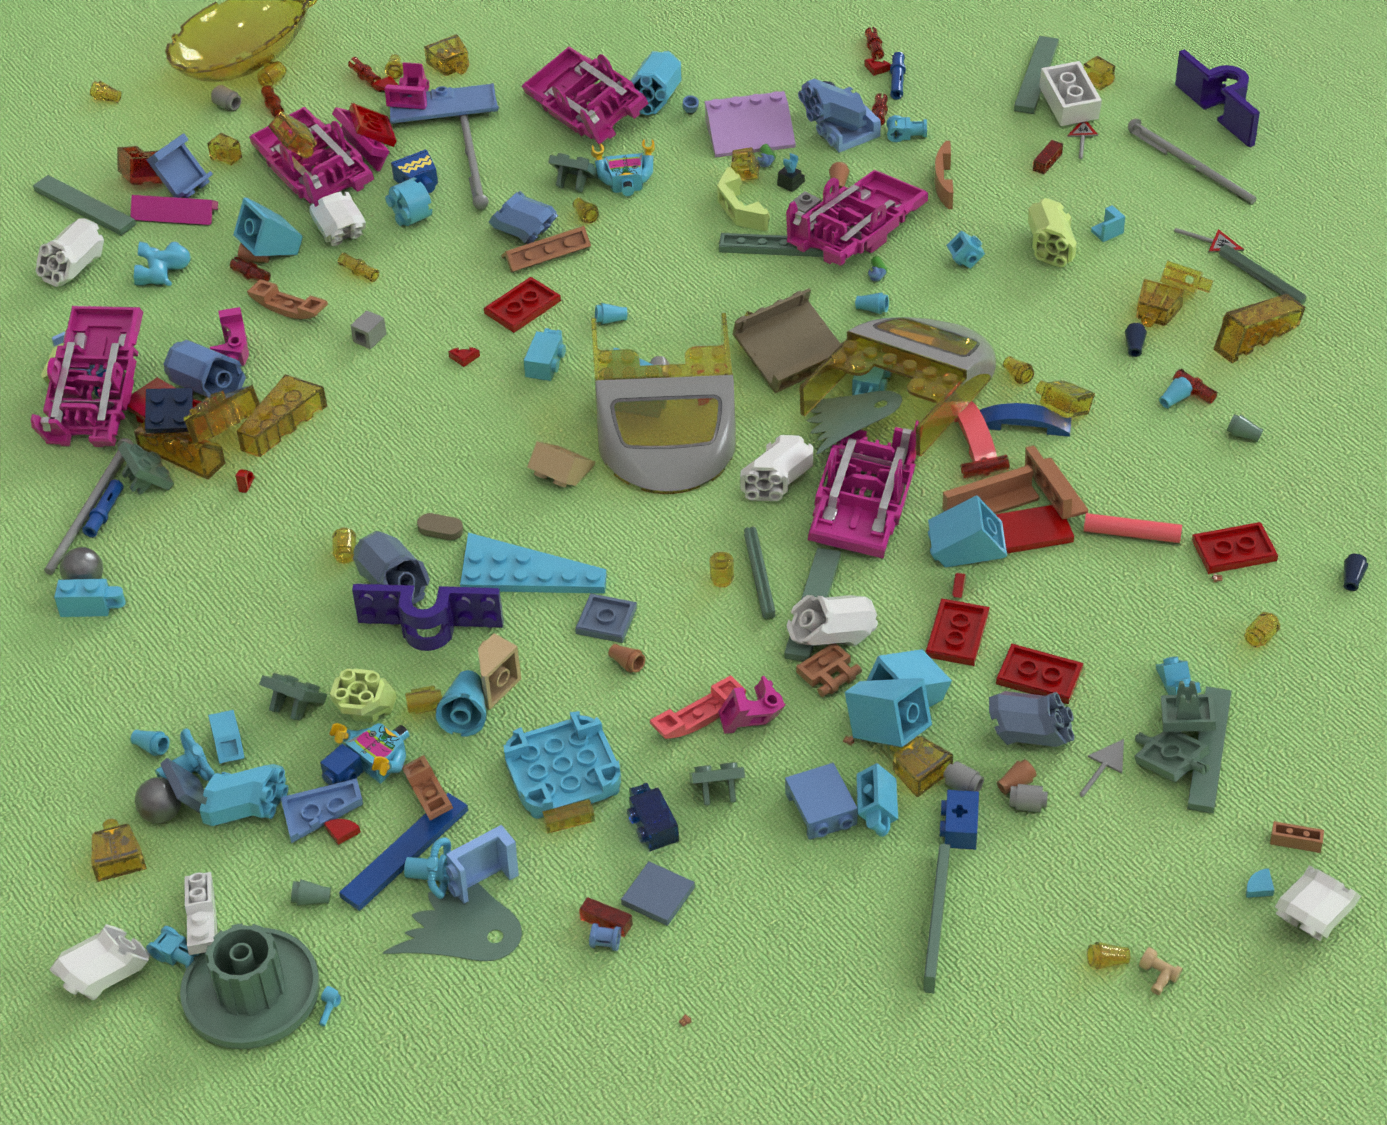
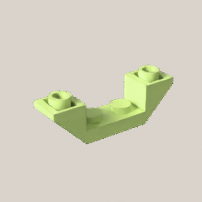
(748, 216)

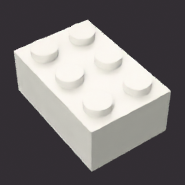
(1070, 93)

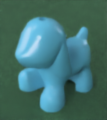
(159, 262)

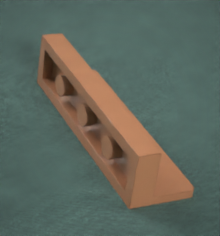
(547, 249)
(1054, 484)
(997, 492)

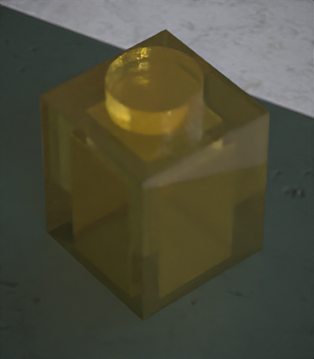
(1100, 72)

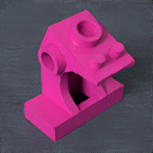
(413, 84)
(235, 338)
(741, 712)

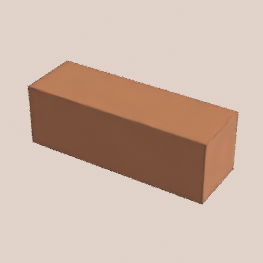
(1297, 837)

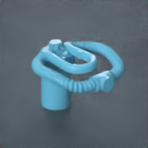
(192, 760)
(432, 868)

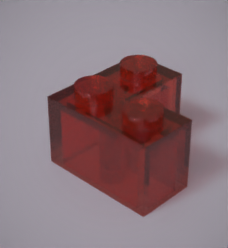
(134, 166)

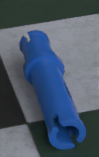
(897, 70)
(100, 513)

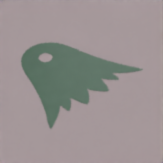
(850, 413)
(463, 928)

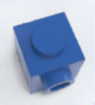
(341, 765)

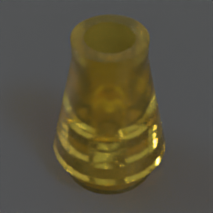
(394, 67)
(104, 92)
(586, 211)
(1019, 370)
(1105, 955)

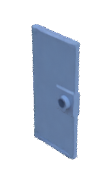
(449, 102)

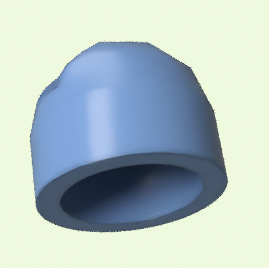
(690, 104)

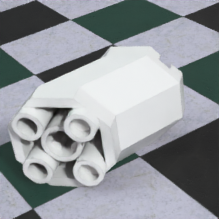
(337, 218)
(69, 252)
(776, 468)
(832, 620)
(1316, 903)
(99, 962)

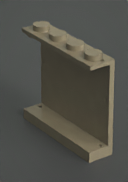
(786, 340)

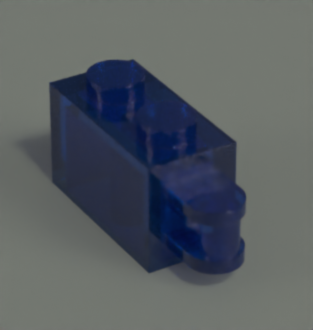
(652, 816)

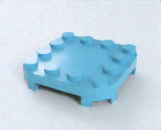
(562, 764)

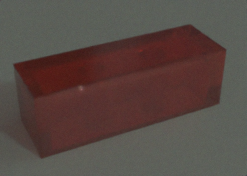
(1048, 157)
(605, 916)

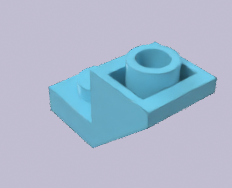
(1173, 672)
(226, 736)

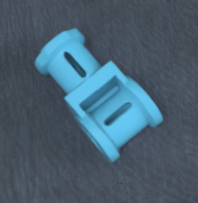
(905, 128)
(170, 948)

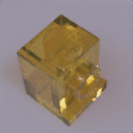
(224, 149)
(745, 164)

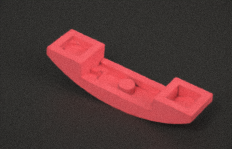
(976, 433)
(696, 714)

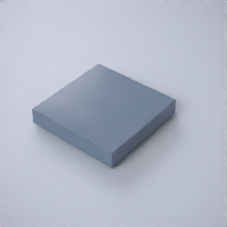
(606, 618)
(184, 784)
(658, 893)

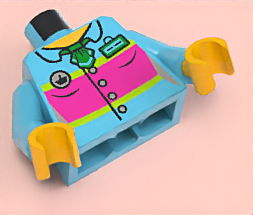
(625, 172)
(379, 748)

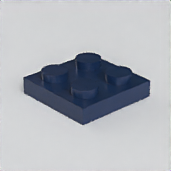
(166, 409)

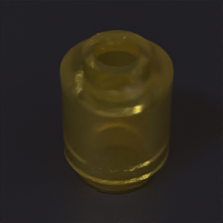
(271, 74)
(343, 545)
(721, 569)
(1262, 629)
(423, 699)

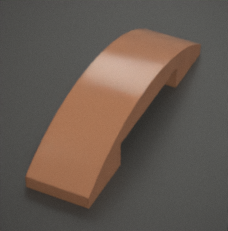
(943, 187)
(285, 304)
(427, 787)

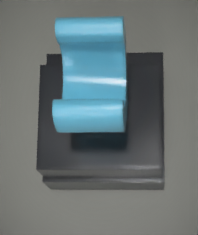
(789, 176)

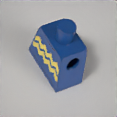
(418, 166)

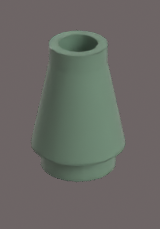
(1244, 428)
(309, 893)

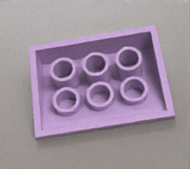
(749, 123)

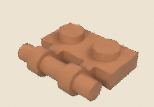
(824, 664)

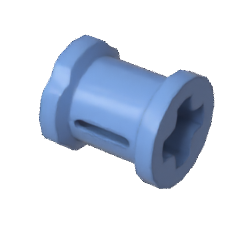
(605, 937)

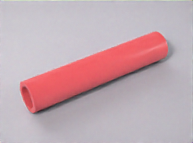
(1132, 528)

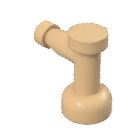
(1167, 971)

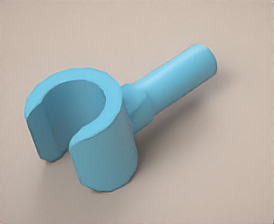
(332, 999)

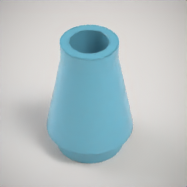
(874, 303)
(609, 313)
(1177, 391)
(151, 741)

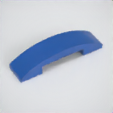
(1026, 415)

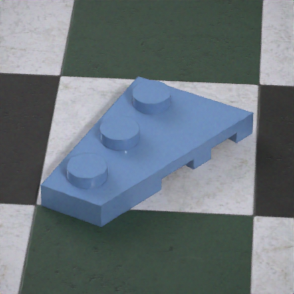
(314, 807)

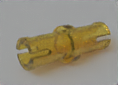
(358, 267)

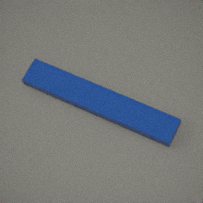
(392, 860)

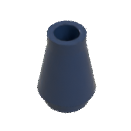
(1135, 338)
(1354, 569)

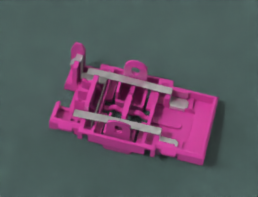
(568, 85)
(334, 166)
(871, 205)
(92, 338)
(856, 520)

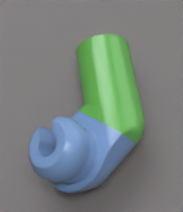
(768, 156)
(879, 269)

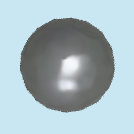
(81, 564)
(157, 800)

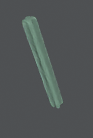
(1260, 273)
(759, 573)

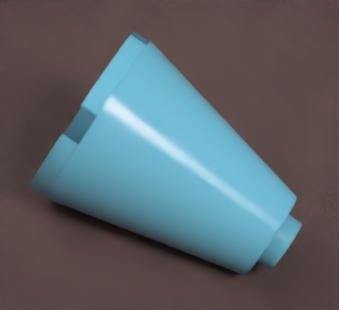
(463, 705)

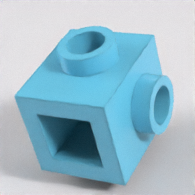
(965, 249)

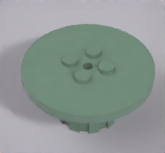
(250, 987)

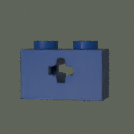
(961, 819)

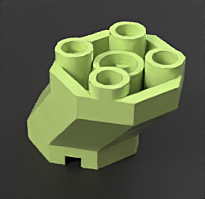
(1051, 233)
(362, 694)

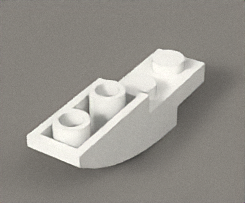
(200, 912)

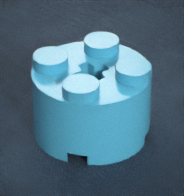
(409, 202)

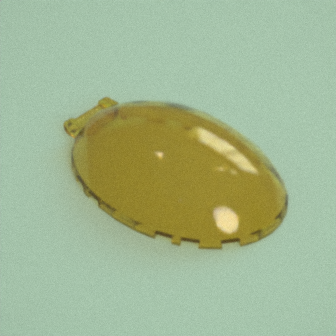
(235, 37)

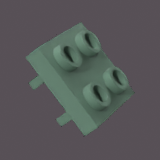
(579, 167)
(144, 468)
(289, 686)
(1188, 710)
(705, 774)

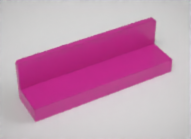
(370, 149)
(172, 209)

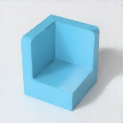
(1112, 225)

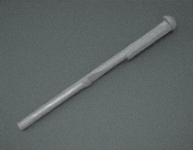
(1164, 146)
(479, 200)
(83, 515)

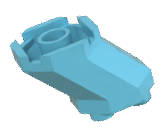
(657, 79)
(243, 794)

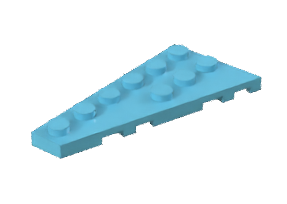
(520, 569)

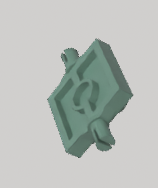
(1171, 754)

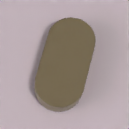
(440, 526)

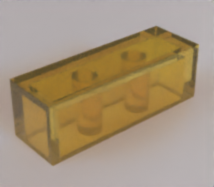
(568, 816)

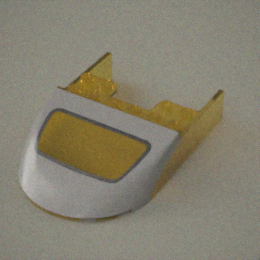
(941, 358)
(665, 422)

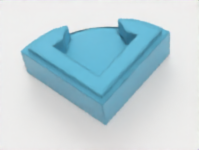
(1260, 884)

